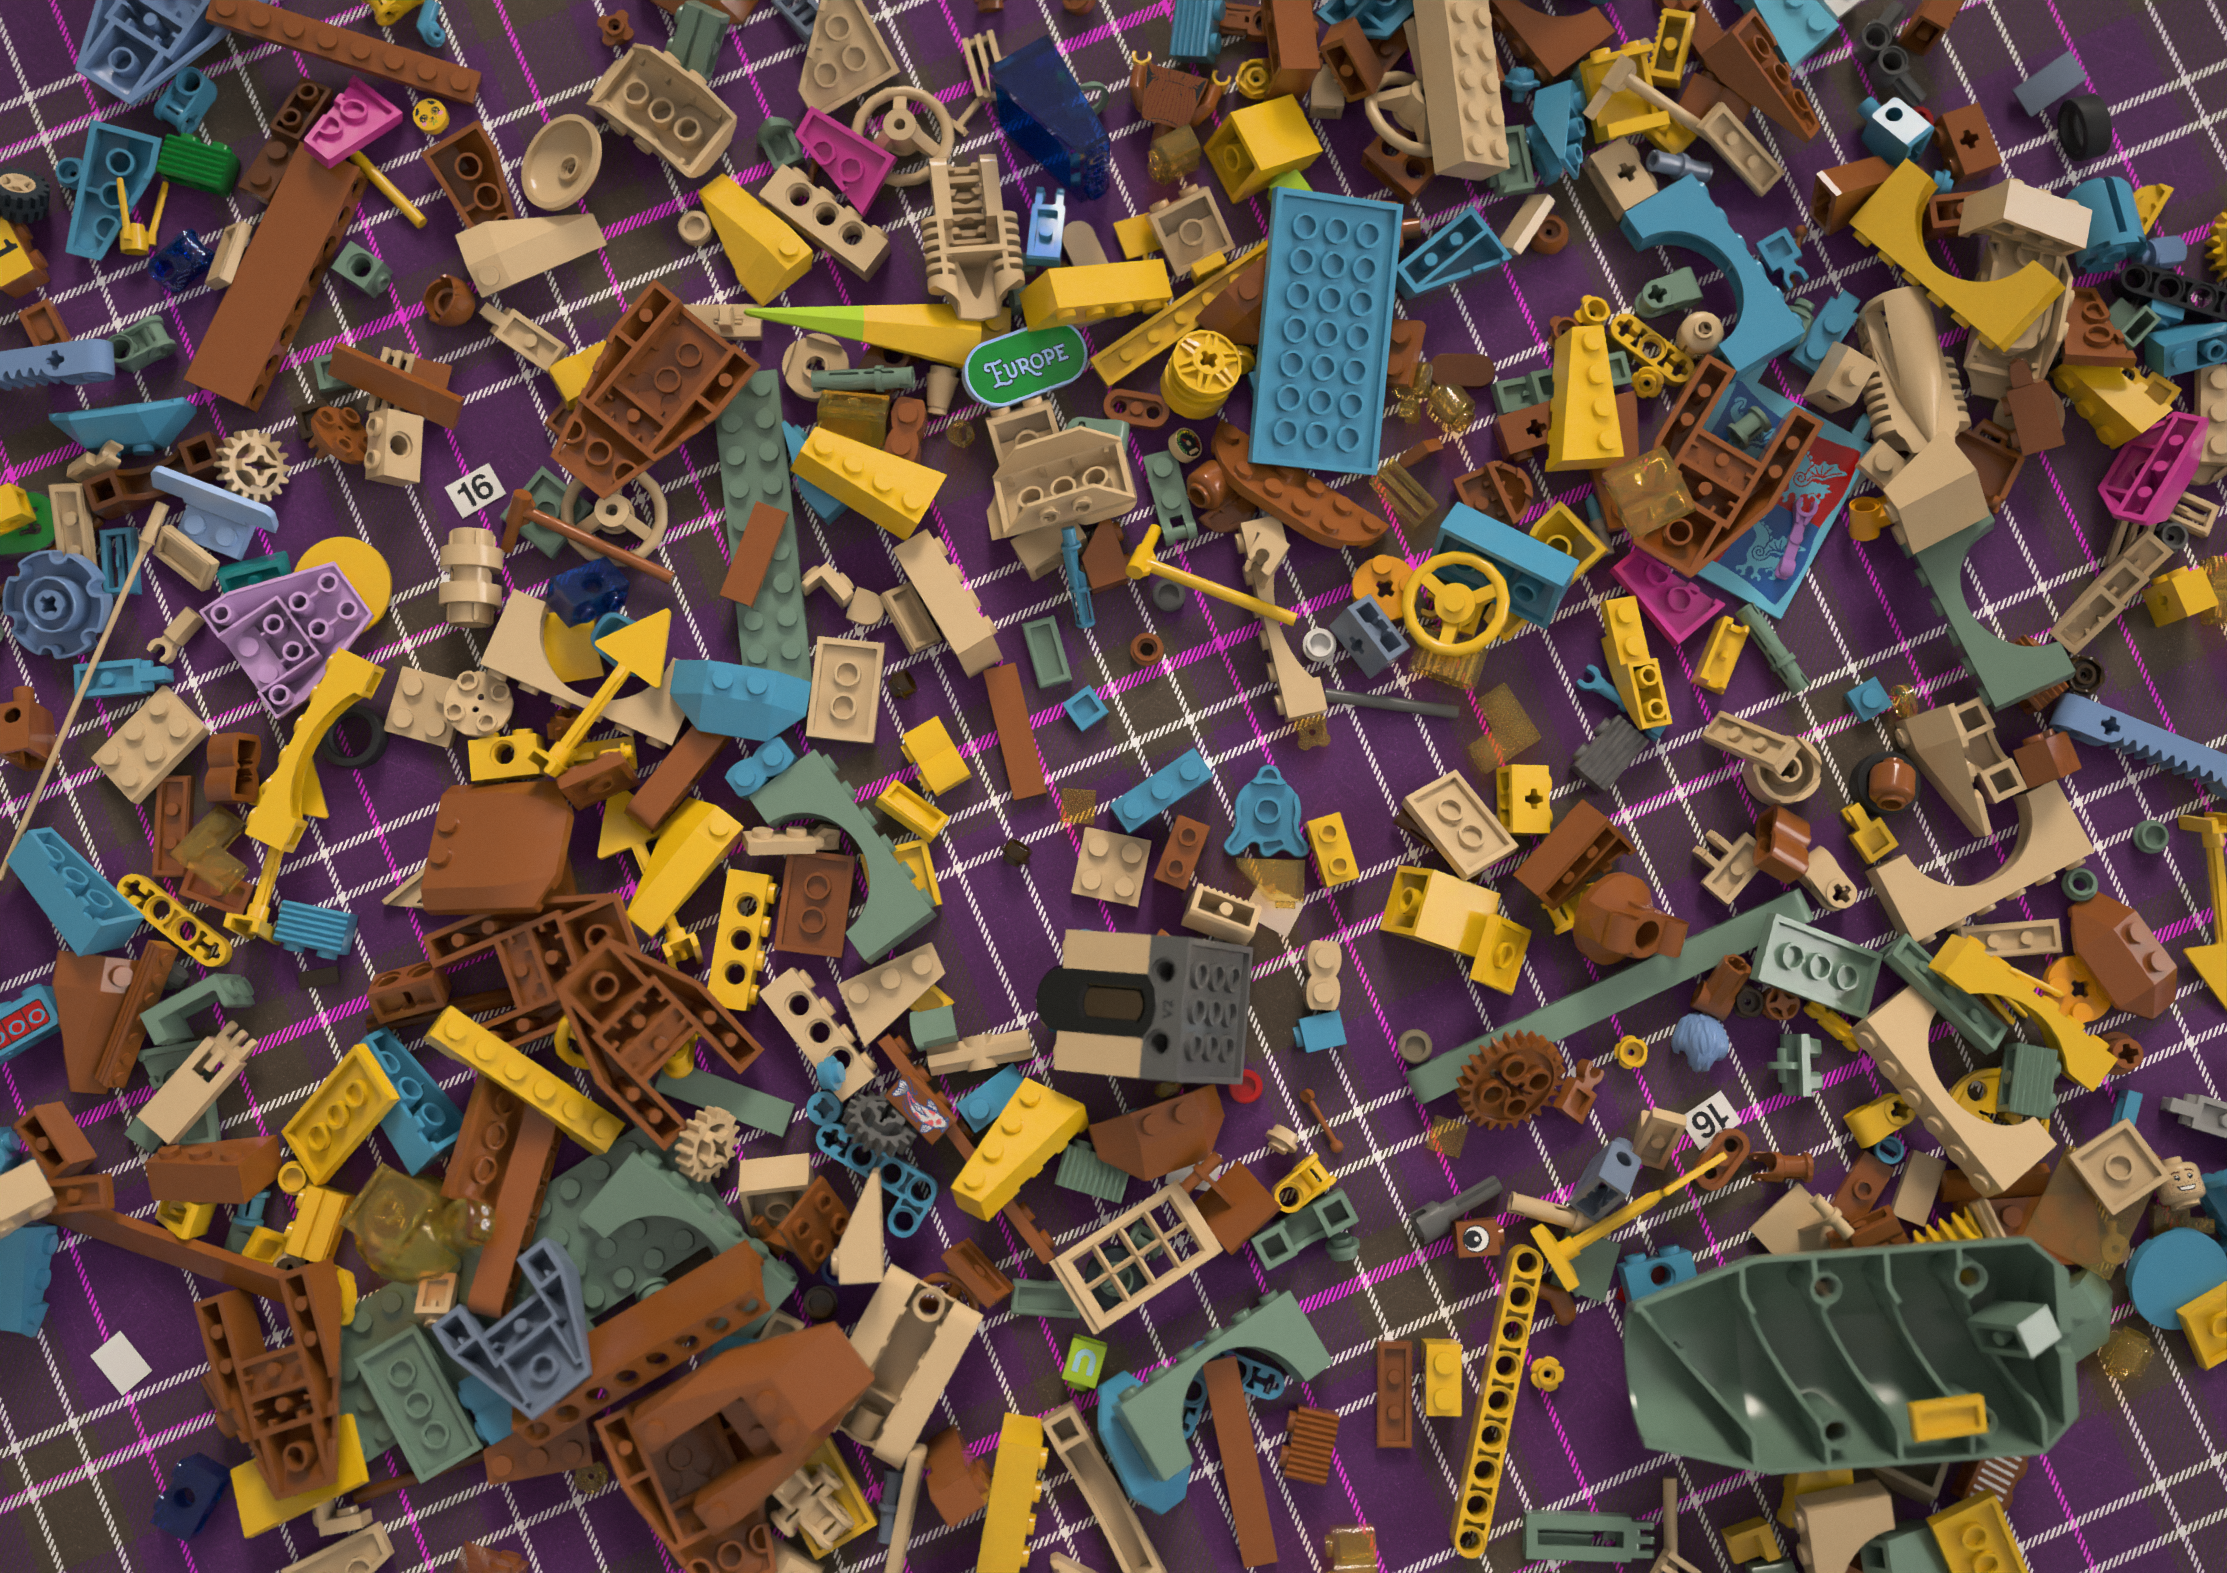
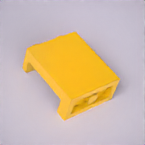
(1625, 110)

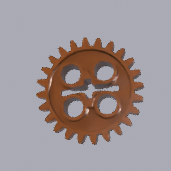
(1521, 1061)

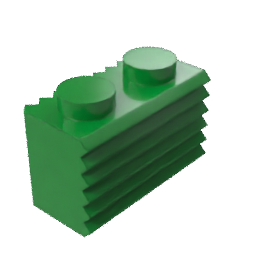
(198, 165)

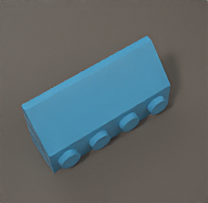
(1533, 570)

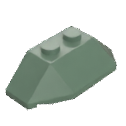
(2090, 1312)

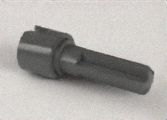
(1435, 1218)

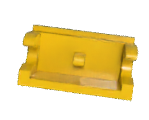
(1720, 655)

